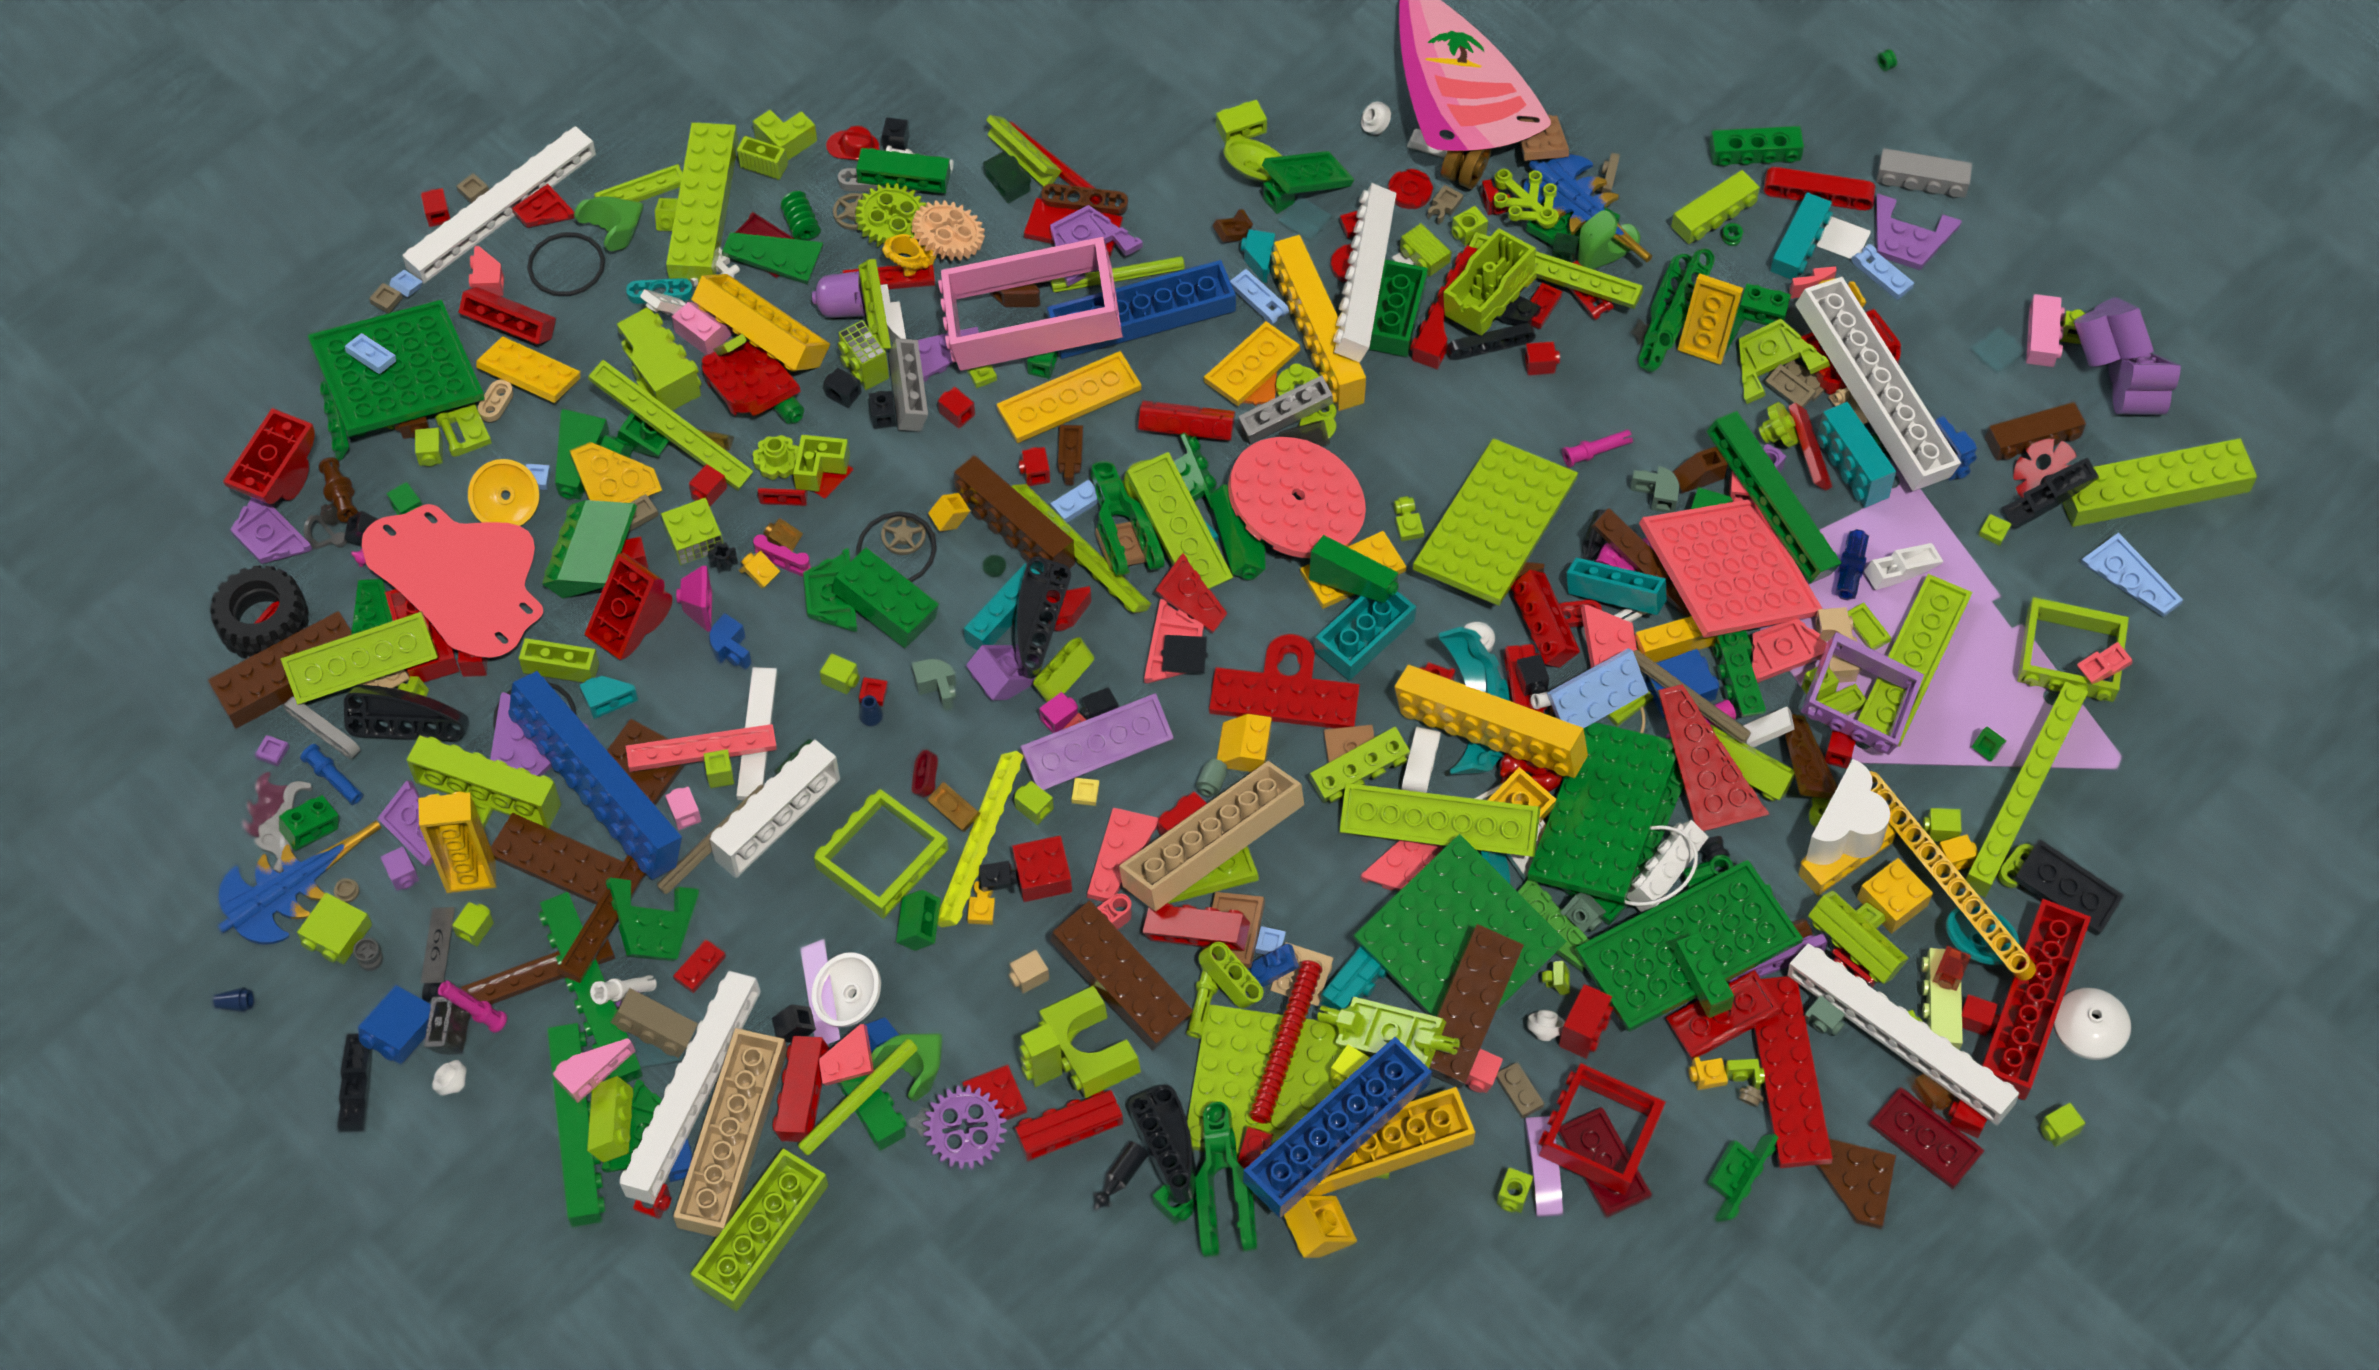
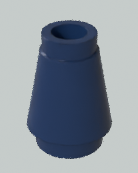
(870, 711)
(234, 1000)

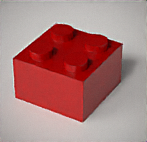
(1042, 868)
(1586, 1022)

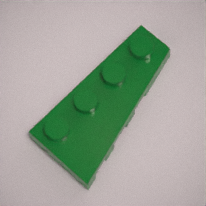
(781, 256)
(370, 605)

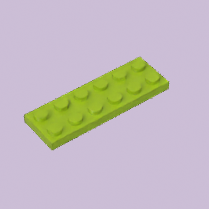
(1177, 518)
(359, 657)

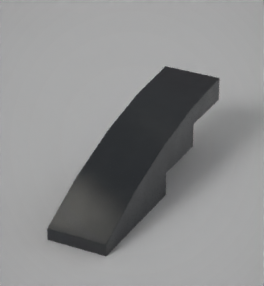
(2050, 494)
(355, 1085)

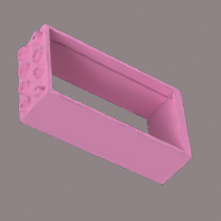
(1036, 336)

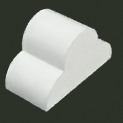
(1852, 821)

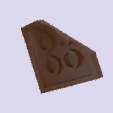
(1860, 1180)

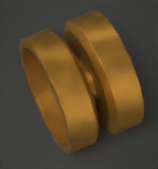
(1466, 166)

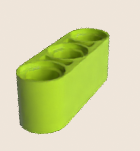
(1064, 669)
(1220, 969)

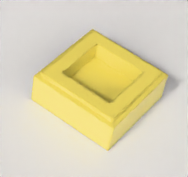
(1085, 791)

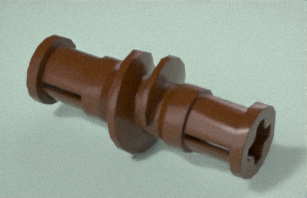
(337, 488)

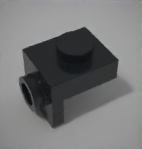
(998, 876)

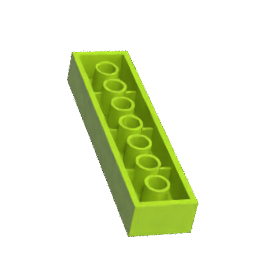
(702, 201)
(2163, 482)

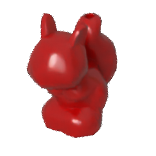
(1545, 777)

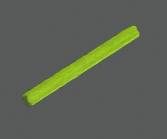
(1123, 273)
(857, 1097)

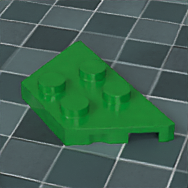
(821, 601)
(642, 1112)

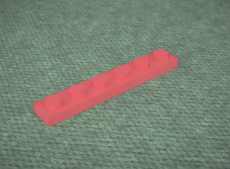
(691, 748)

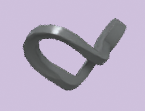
(337, 539)

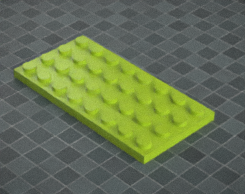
(1495, 521)

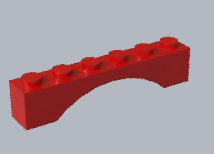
(1432, 342)

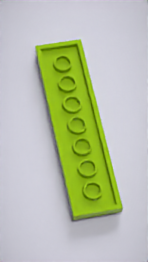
(1919, 647)
(1439, 819)

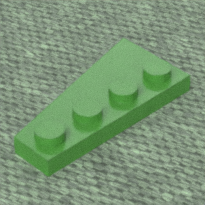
(1543, 904)

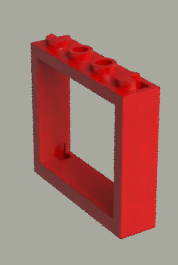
(1618, 1092)

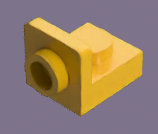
(1708, 1073)

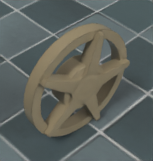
(850, 209)
(903, 535)

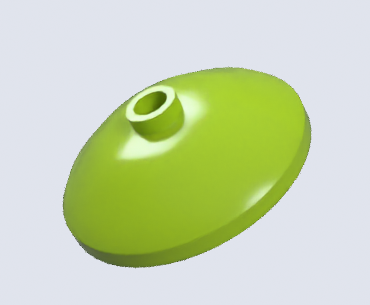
(1247, 157)

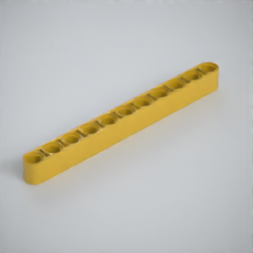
(1953, 883)

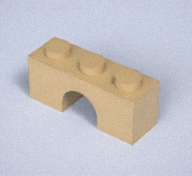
(1827, 624)

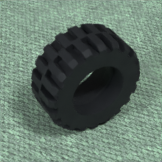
(251, 588)

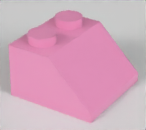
(700, 328)

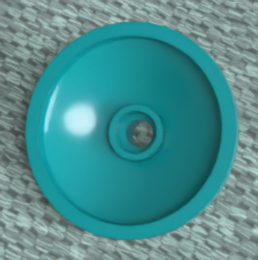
(1969, 940)

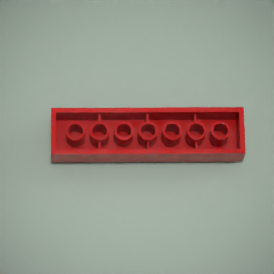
(2035, 1002)

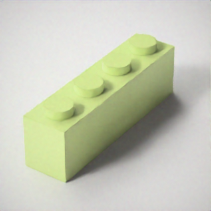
(1942, 1005)

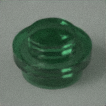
(994, 566)

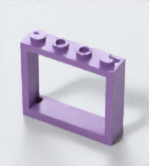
(1877, 664)

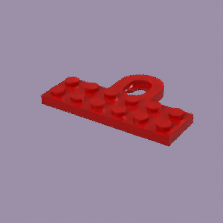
(1284, 697)

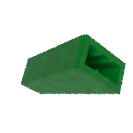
(575, 431)
(1243, 550)
(1351, 571)

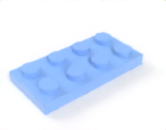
(1599, 690)

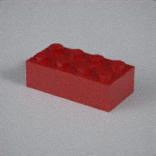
(436, 668)

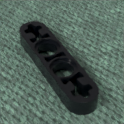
(1491, 341)

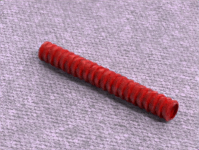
(1285, 1042)

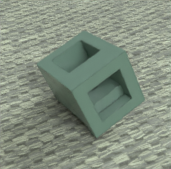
(1590, 908)
(1825, 1017)

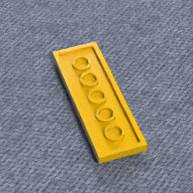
(1068, 397)

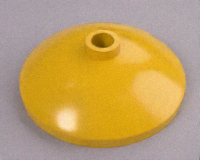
(489, 484)

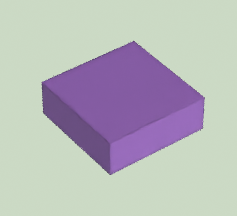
(272, 750)

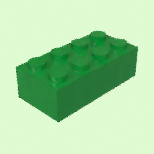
(1398, 307)
(885, 597)

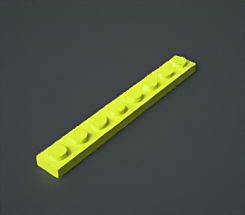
(979, 839)

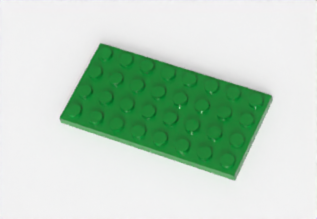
(1605, 813)
(1638, 961)

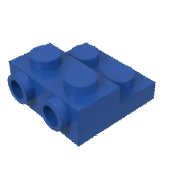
(1962, 446)

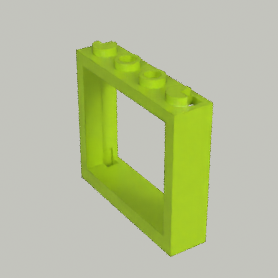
(2074, 617)
(911, 875)

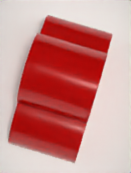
(274, 459)
(628, 607)

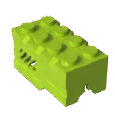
(1490, 281)
(658, 360)

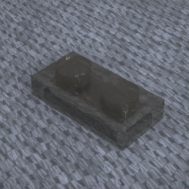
(1313, 432)

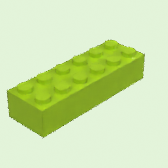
(488, 781)
(759, 1230)

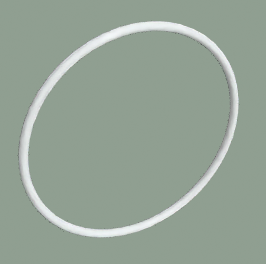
(1685, 882)

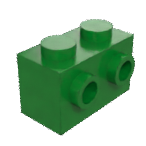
(1764, 304)
(308, 822)
(918, 920)

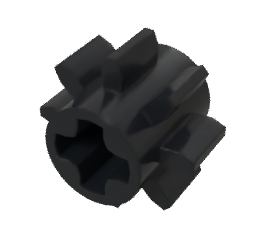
(722, 557)

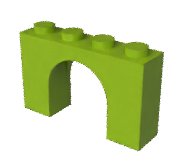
(1089, 1070)

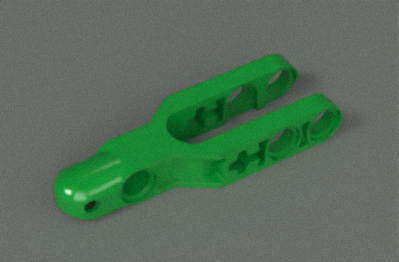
(1668, 320)
(1113, 501)
(1221, 1154)

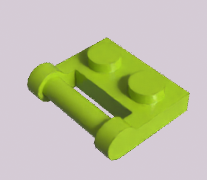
(470, 427)

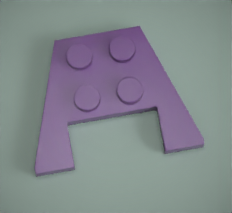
(1087, 225)
(1907, 242)
(512, 745)

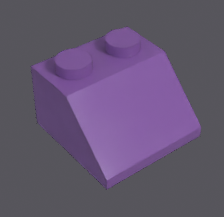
(998, 671)

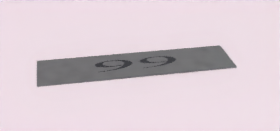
(437, 945)

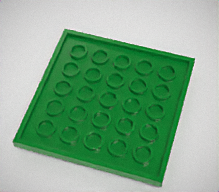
(424, 380)
(1431, 919)

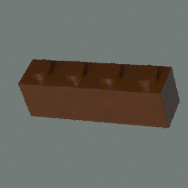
(2017, 434)

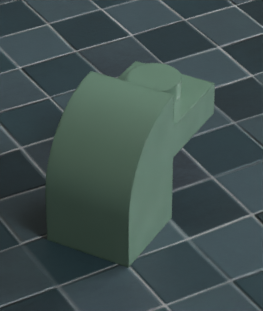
(1662, 485)
(933, 676)

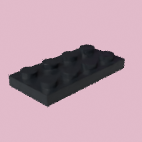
(2068, 884)

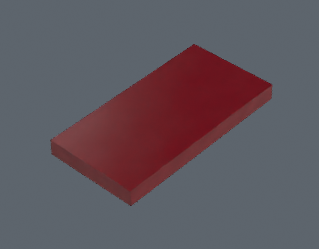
(1926, 1138)
(1598, 1141)

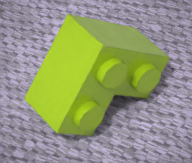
(793, 135)
(818, 456)

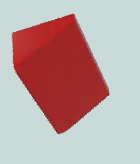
(783, 496)

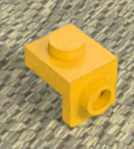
(759, 568)

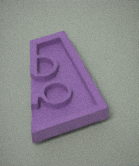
(935, 354)
(402, 820)

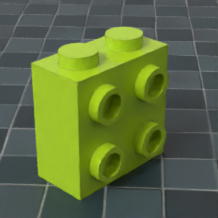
(334, 929)

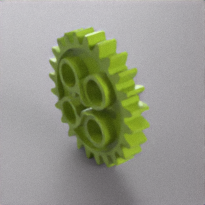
(889, 215)

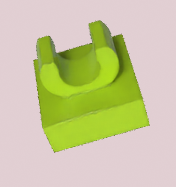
(982, 375)
(414, 685)
(1558, 978)

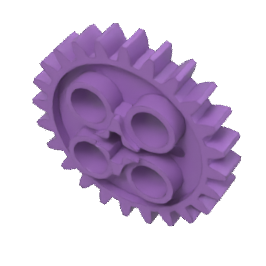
(960, 1104)

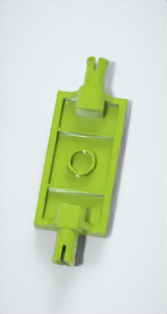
(1372, 1025)

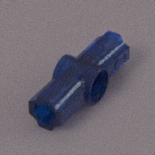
(1852, 564)

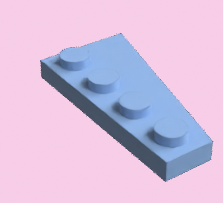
(2129, 571)

